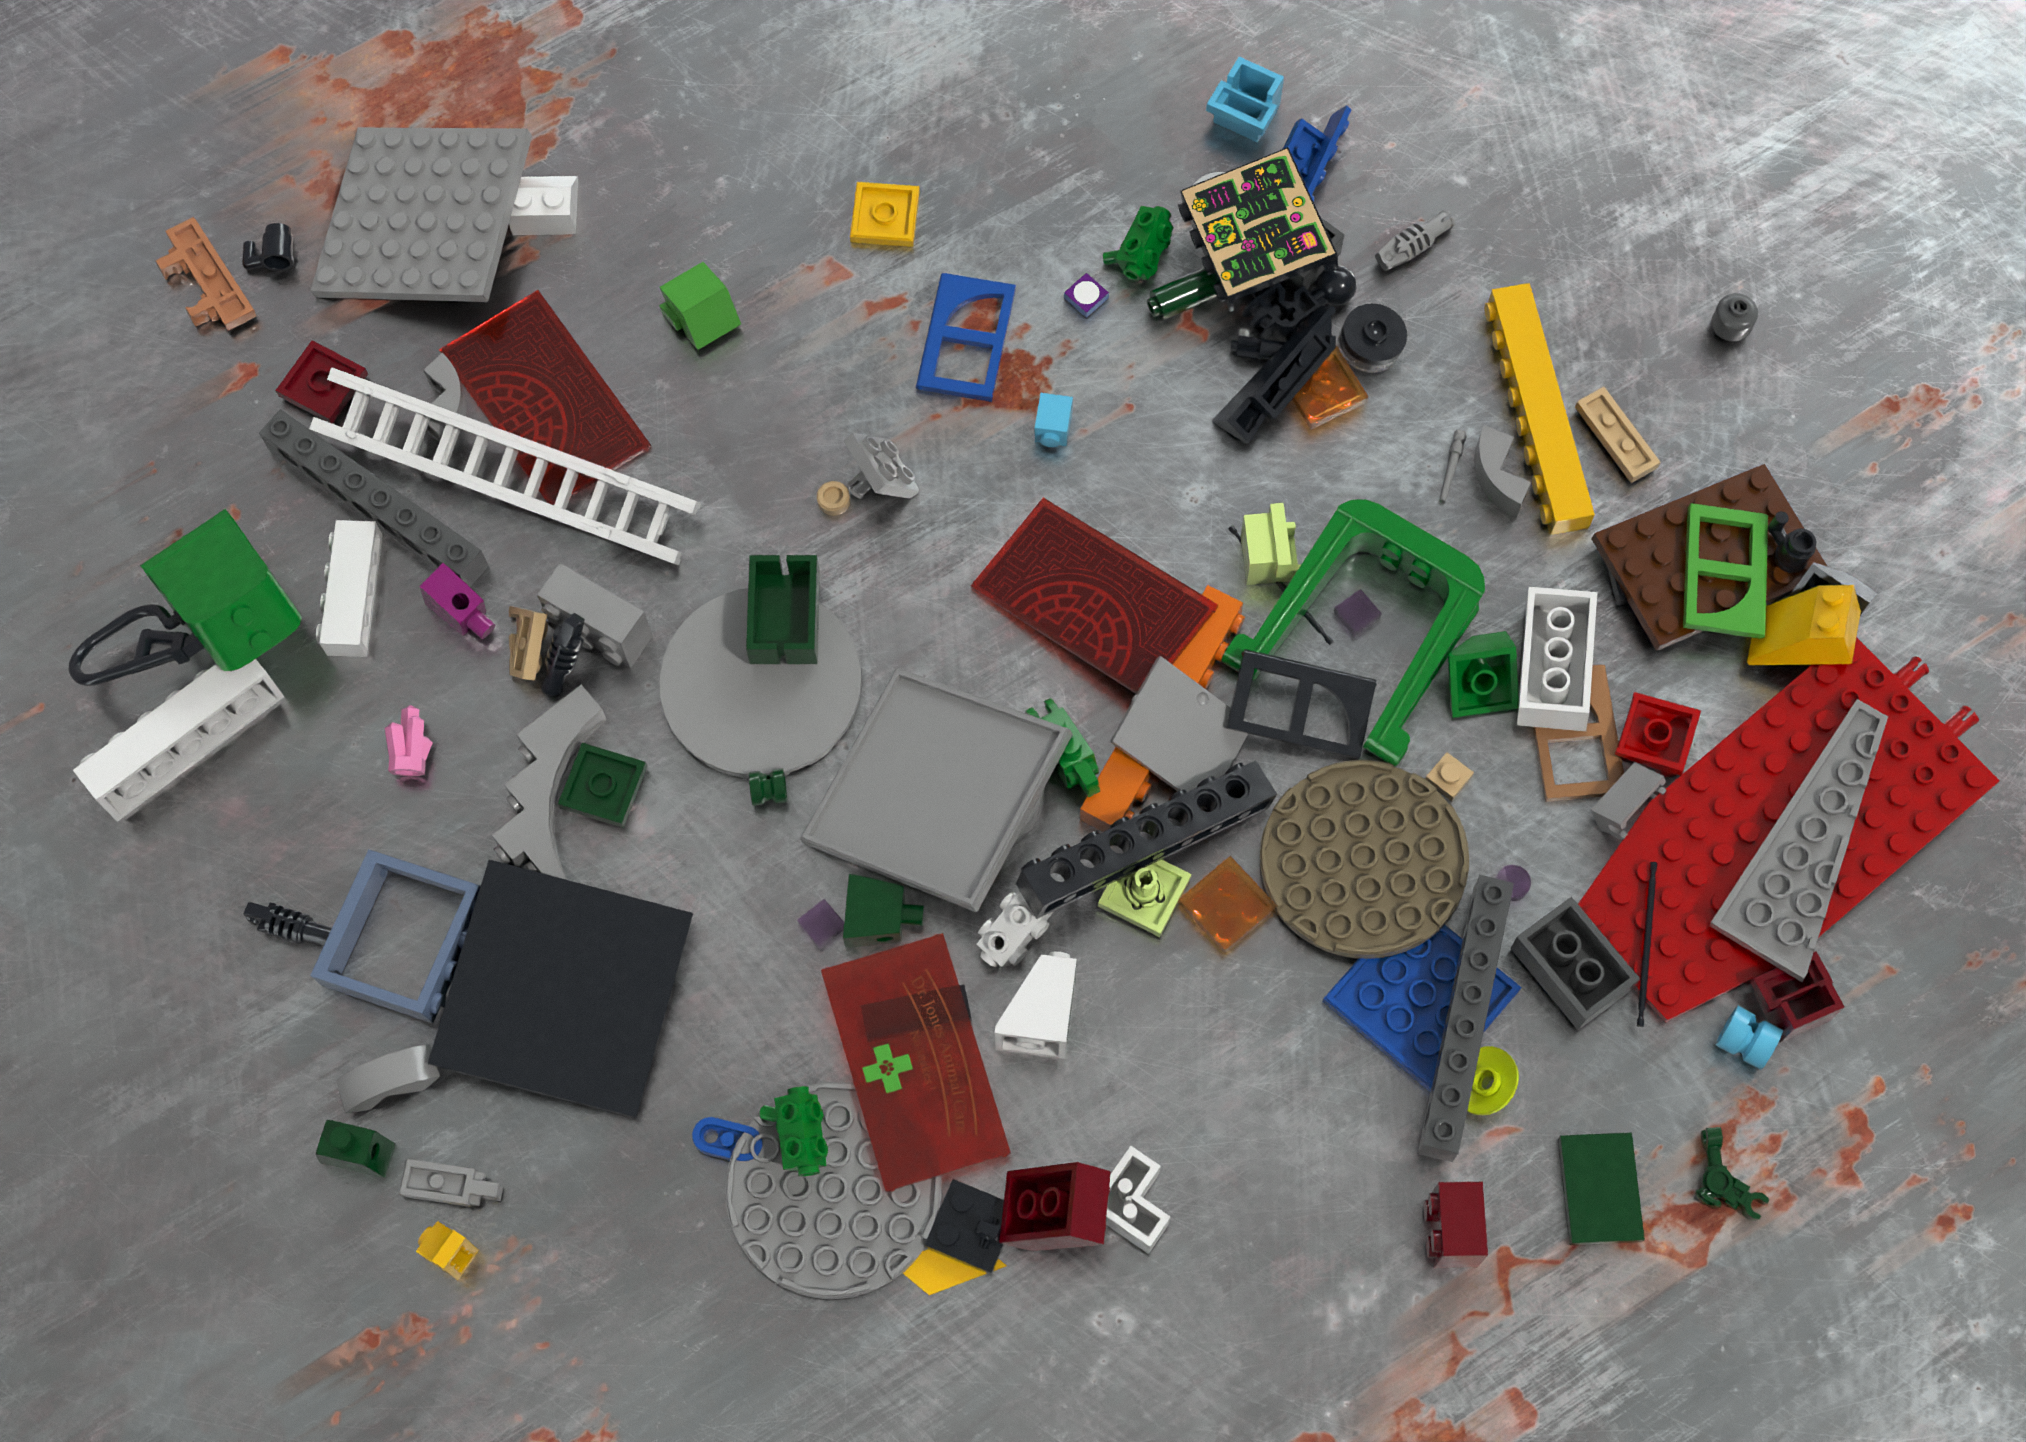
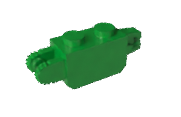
(1078, 760)

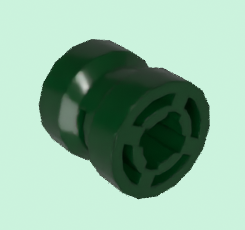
(767, 787)

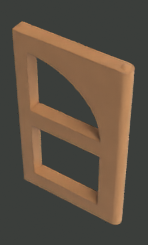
(1604, 730)

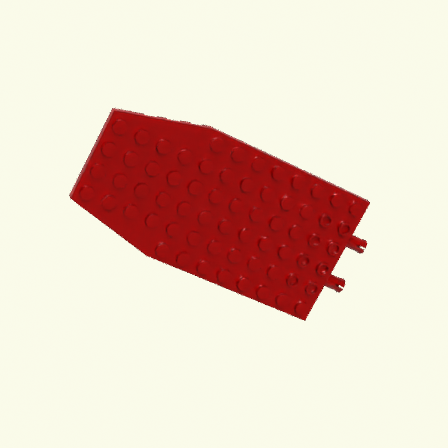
(1733, 797)

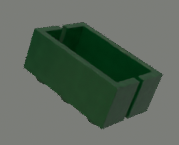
(783, 610)

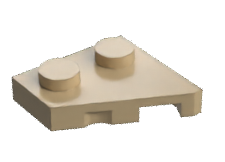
(526, 644)

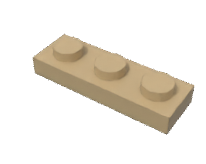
(1617, 434)

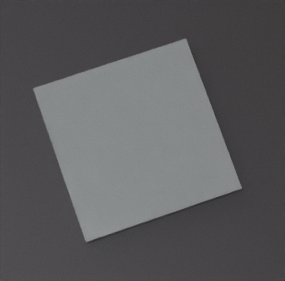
(937, 788)

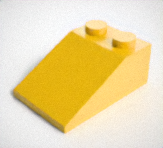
(1809, 628)

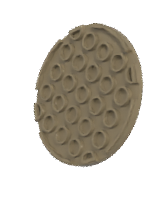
(1364, 859)

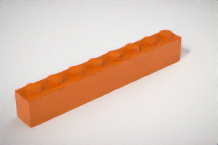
(1123, 778)

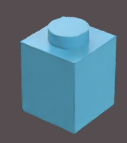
(1053, 420)

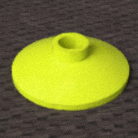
(1497, 1066)

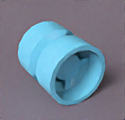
(1750, 1038)

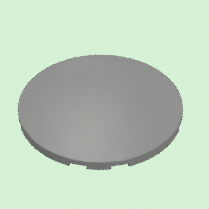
(756, 714)
(830, 1229)

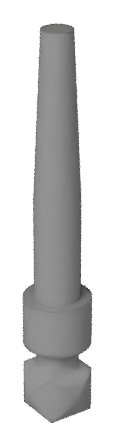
(1455, 452)

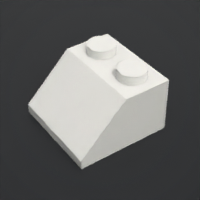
(545, 206)

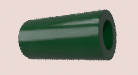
(1181, 294)

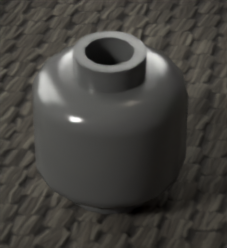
(1734, 317)

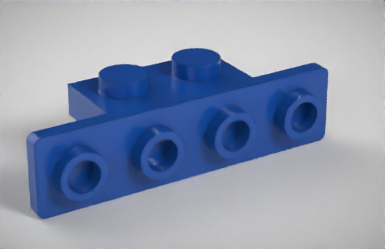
(1314, 149)

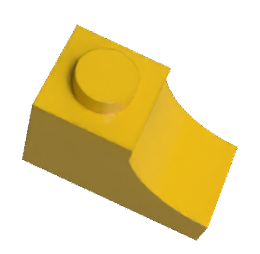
(446, 1249)

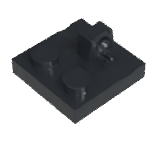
(968, 1227)

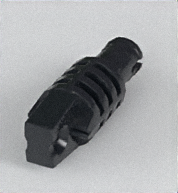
(562, 654)
(286, 923)

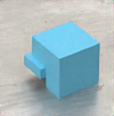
(1247, 99)

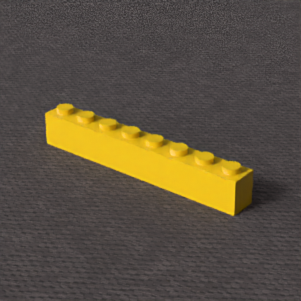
(1539, 409)

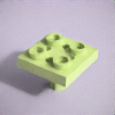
(1147, 883)

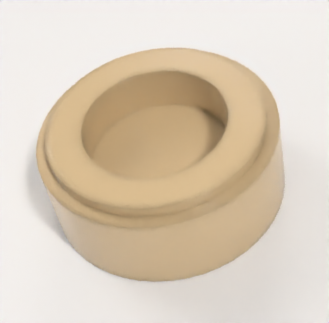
(833, 498)

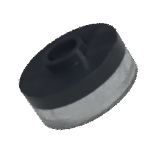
(1372, 338)

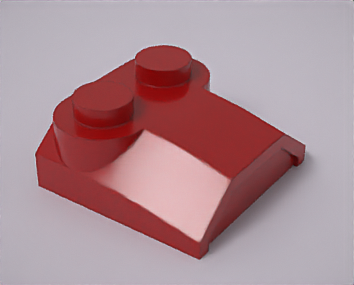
(1658, 734)

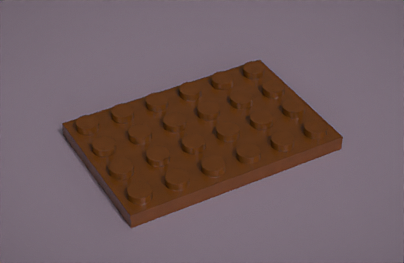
(1650, 554)

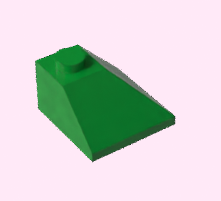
(1483, 675)

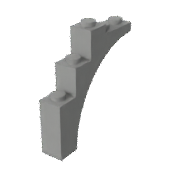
(549, 749)

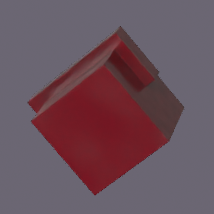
(1798, 1004)

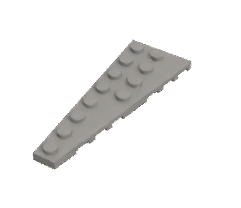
(1790, 880)

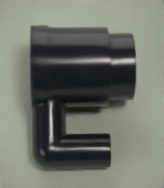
(276, 249)
(1793, 549)

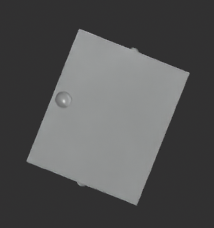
(1178, 729)

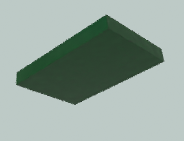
(1601, 1188)

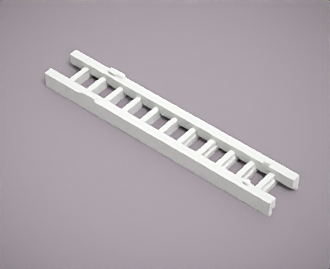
(497, 489)

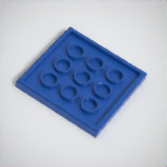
(1405, 1001)

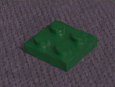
(602, 785)

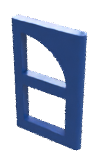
(952, 294)

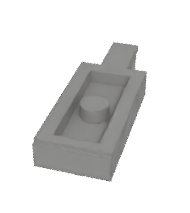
(447, 1184)

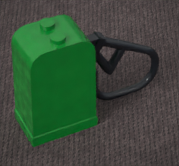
(215, 589)

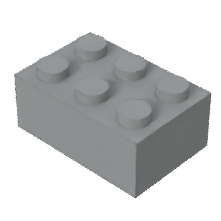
(610, 621)

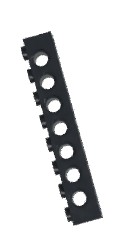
(1047, 895)

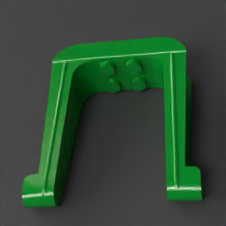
(1428, 561)

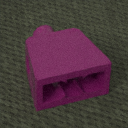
(447, 594)

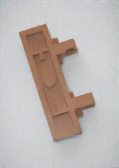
(221, 293)

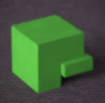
(699, 305)

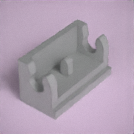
(1625, 798)

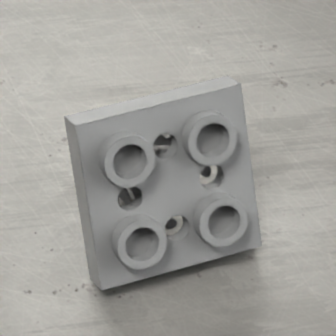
(879, 468)

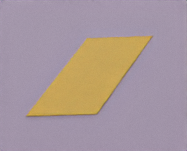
(937, 1272)

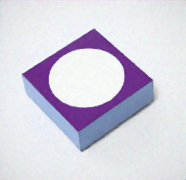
(1086, 295)

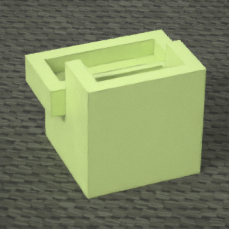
(1269, 547)

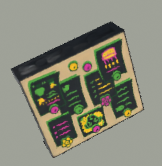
(1256, 226)

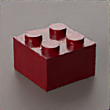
(1456, 1225)

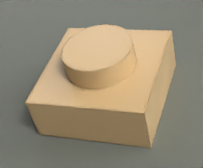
(1449, 776)

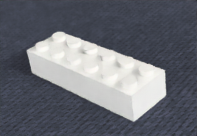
(176, 736)

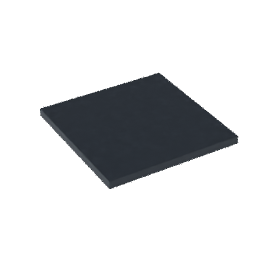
(561, 989)

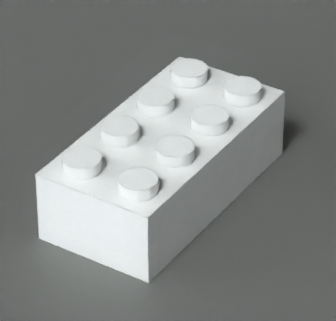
(1557, 659)

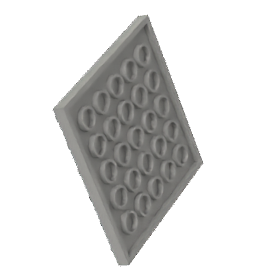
(422, 214)

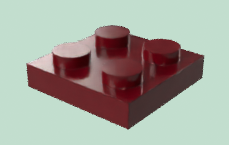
(308, 384)

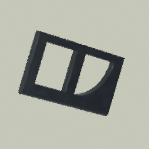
(1351, 690)

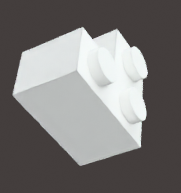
(1127, 1209)

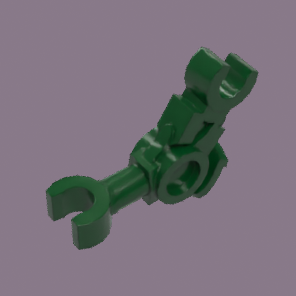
(1719, 1182)

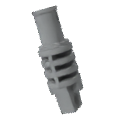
(1413, 240)

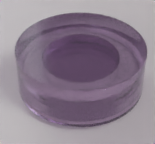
(1519, 877)

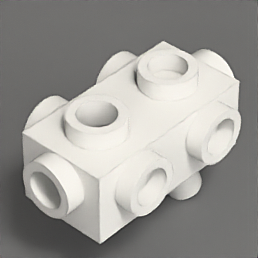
(1016, 927)

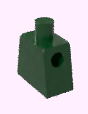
(877, 912)
(351, 1148)

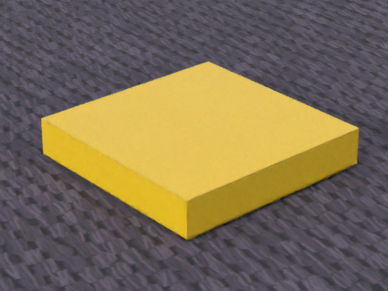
(885, 214)

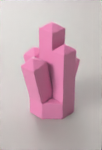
(407, 745)

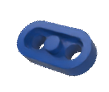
(728, 1135)

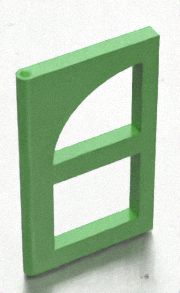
(1749, 615)

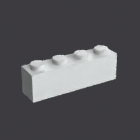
(350, 588)

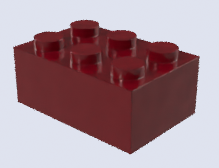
(1055, 1207)

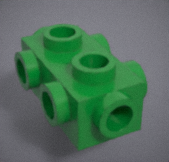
(1143, 243)
(799, 1130)

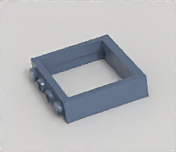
(352, 919)

